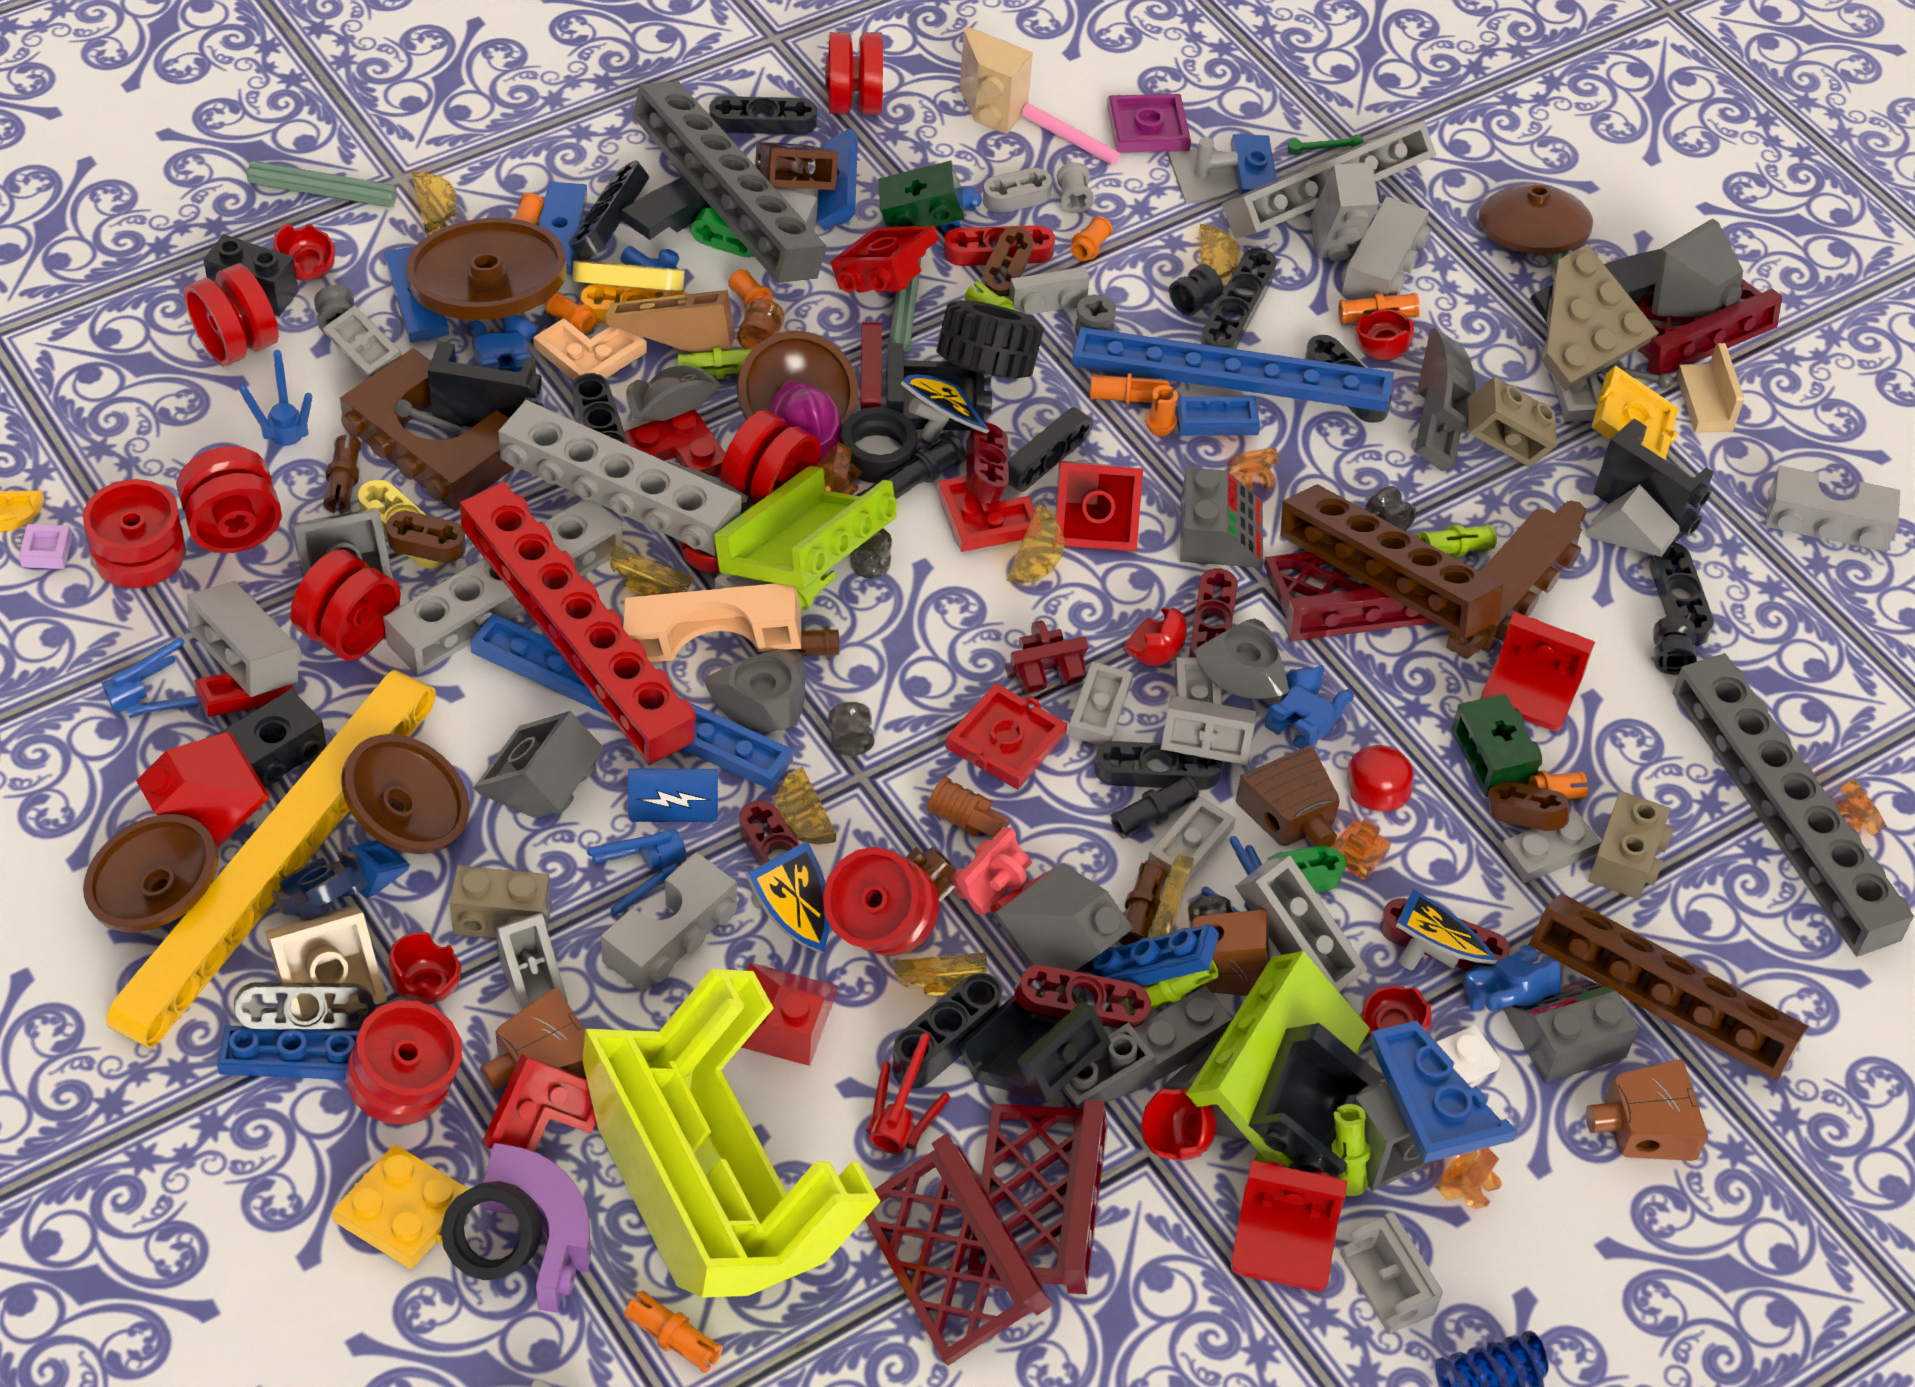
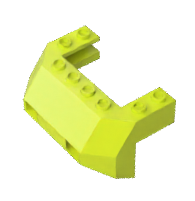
(696, 1158)

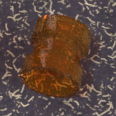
(760, 321)

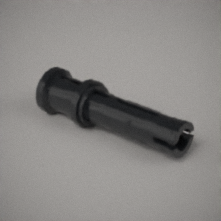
(925, 464)

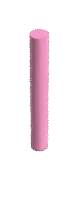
(1070, 134)

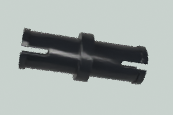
(1154, 806)

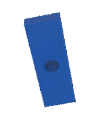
(839, 204)
(564, 213)
(419, 321)
(1159, 957)
(271, 1052)

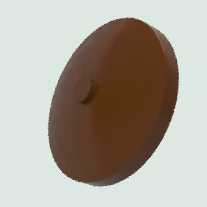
(486, 268)

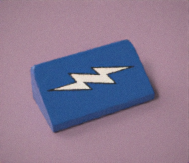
(672, 795)

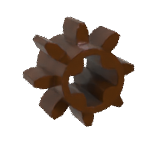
(938, 868)

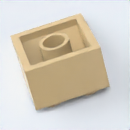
(994, 79)
(326, 951)

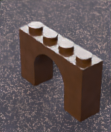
(445, 468)

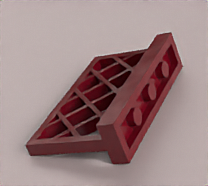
(1700, 335)
(1331, 613)
(1081, 1186)
(992, 1236)

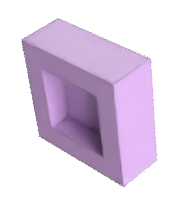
(45, 546)

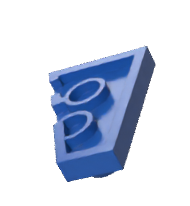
(1433, 1099)

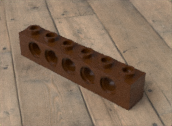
(1392, 561)
(1668, 986)

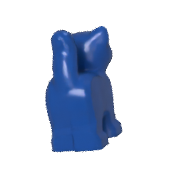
(503, 349)
(1306, 710)
(1513, 981)

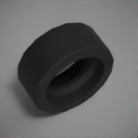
(880, 422)
(458, 1247)

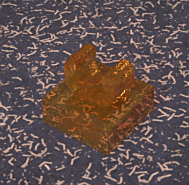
(1254, 464)
(838, 471)
(1860, 807)
(1362, 847)
(1467, 1175)

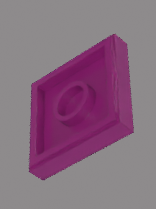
(1148, 123)

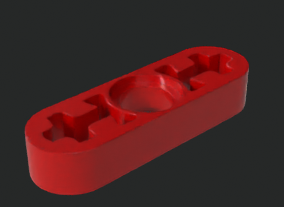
(984, 236)

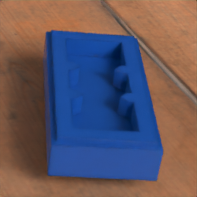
(1254, 161)
(1217, 416)

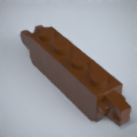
(1526, 567)

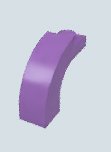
(561, 1213)

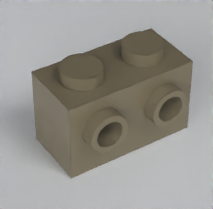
(1512, 421)
(1630, 845)
(496, 897)

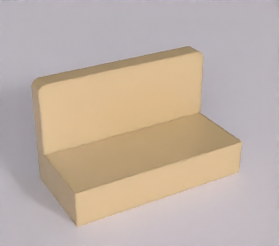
(1711, 392)

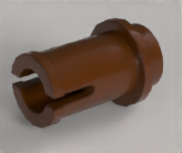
(820, 643)

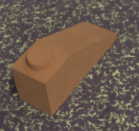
(681, 321)

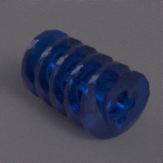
(1499, 1364)

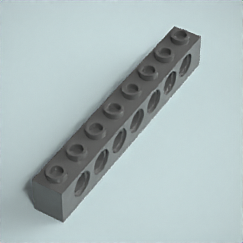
(729, 182)
(1793, 805)

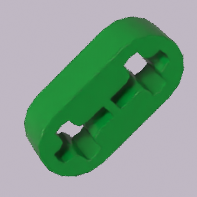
(713, 232)
(1320, 866)

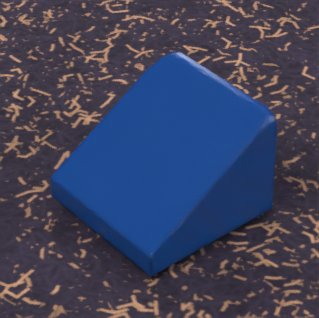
(381, 865)

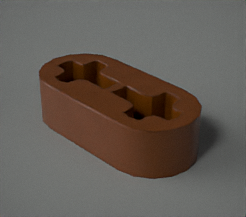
(999, 258)
(425, 537)
(1528, 806)

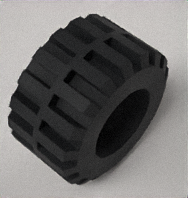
(989, 339)

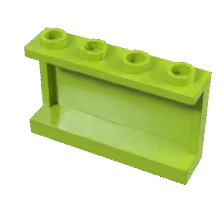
(802, 530)
(1284, 996)

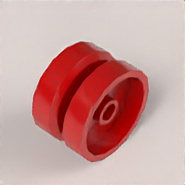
(854, 73)
(231, 314)
(767, 455)
(228, 499)
(134, 533)
(344, 604)
(881, 902)
(403, 1062)

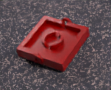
(1006, 735)

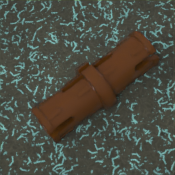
(342, 474)
(1144, 900)

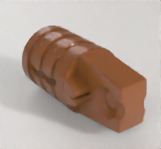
(965, 809)

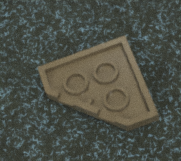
(1590, 319)

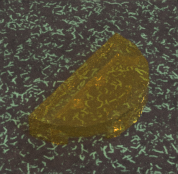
(435, 200)
(1218, 250)
(1039, 549)
(646, 576)
(803, 810)
(1172, 896)
(939, 973)

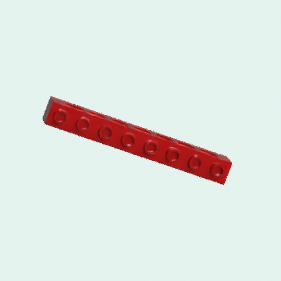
(578, 623)

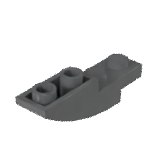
(1445, 384)
(1151, 1049)

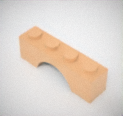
(762, 613)

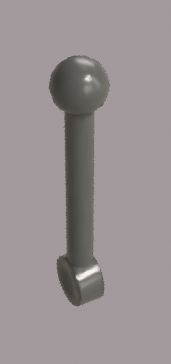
(1664, 380)
(404, 408)

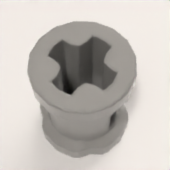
(1074, 182)

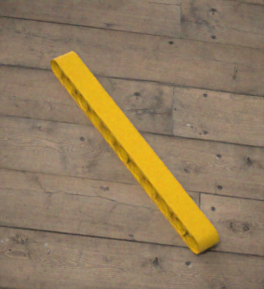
(245, 886)

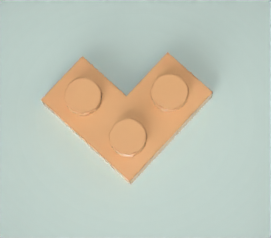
(579, 355)

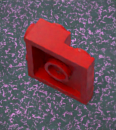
(883, 259)

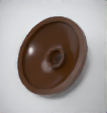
(1535, 219)
(796, 358)
(405, 794)
(150, 873)

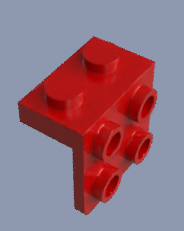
(1539, 670)
(1288, 1226)

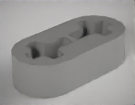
(1017, 190)

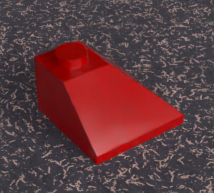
(1098, 505)
(207, 783)
(797, 1014)

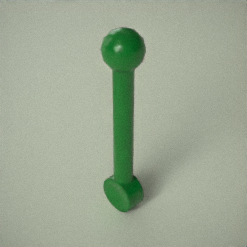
(1296, 146)

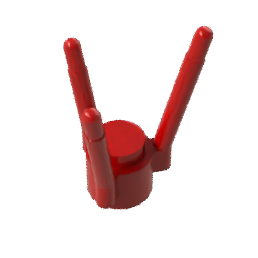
(893, 1127)

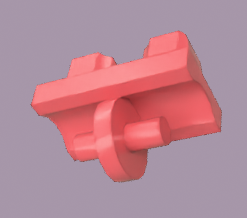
(995, 869)

